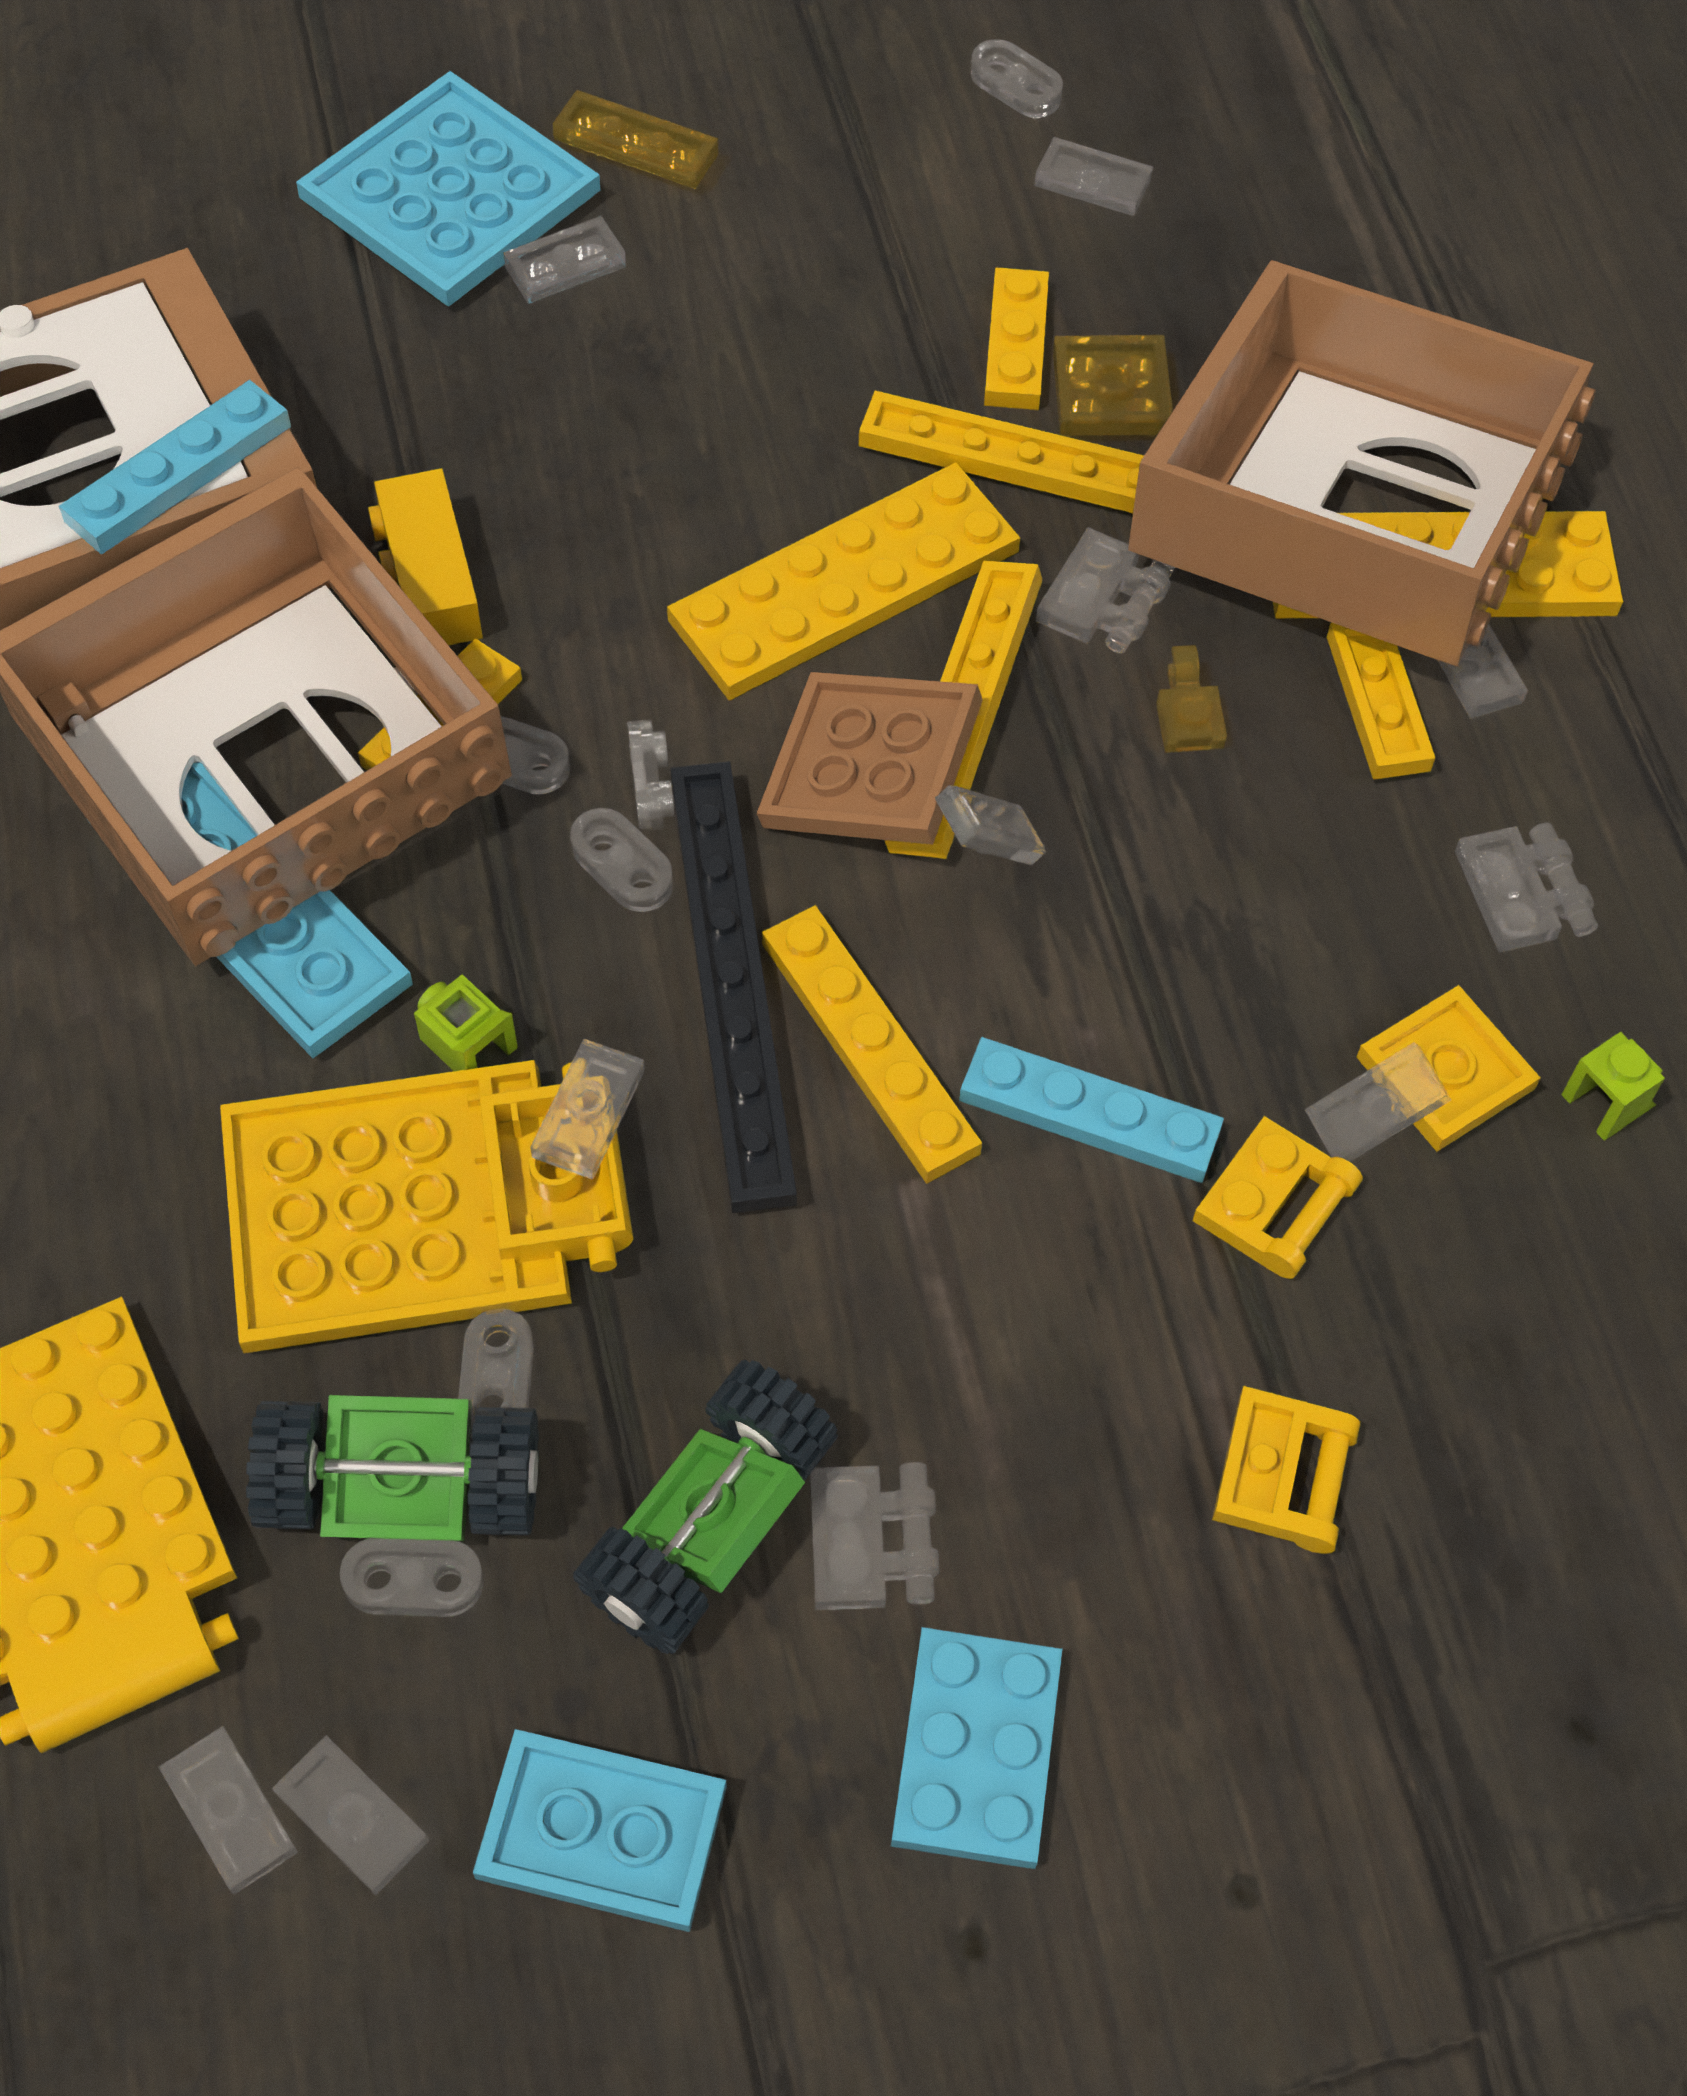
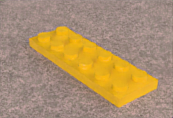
(1562, 574)
(842, 580)

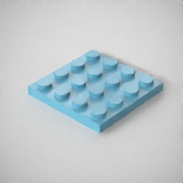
(448, 187)

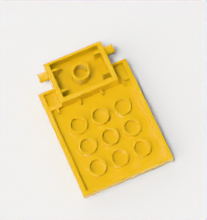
(407, 1206)
(97, 1534)

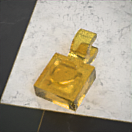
(1189, 713)

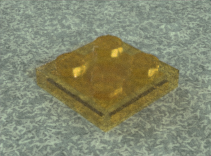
(1111, 384)

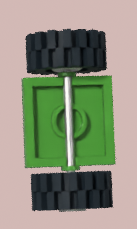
(393, 1467)
(708, 1507)

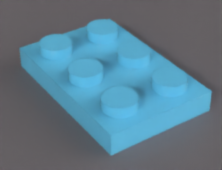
(977, 1748)
(601, 1830)

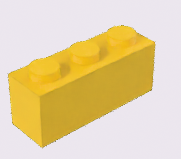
(426, 552)

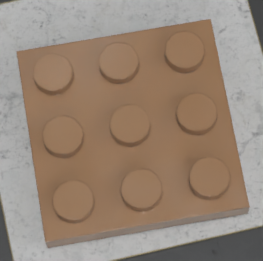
(870, 757)

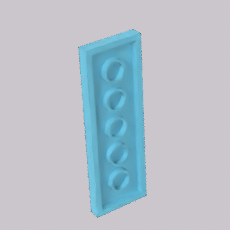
(317, 964)

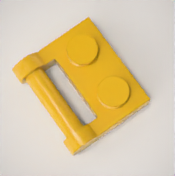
(1258, 1187)
(1264, 1463)

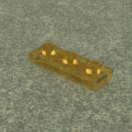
(636, 139)

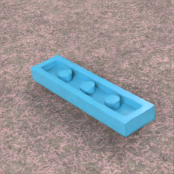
(174, 466)
(1091, 1109)

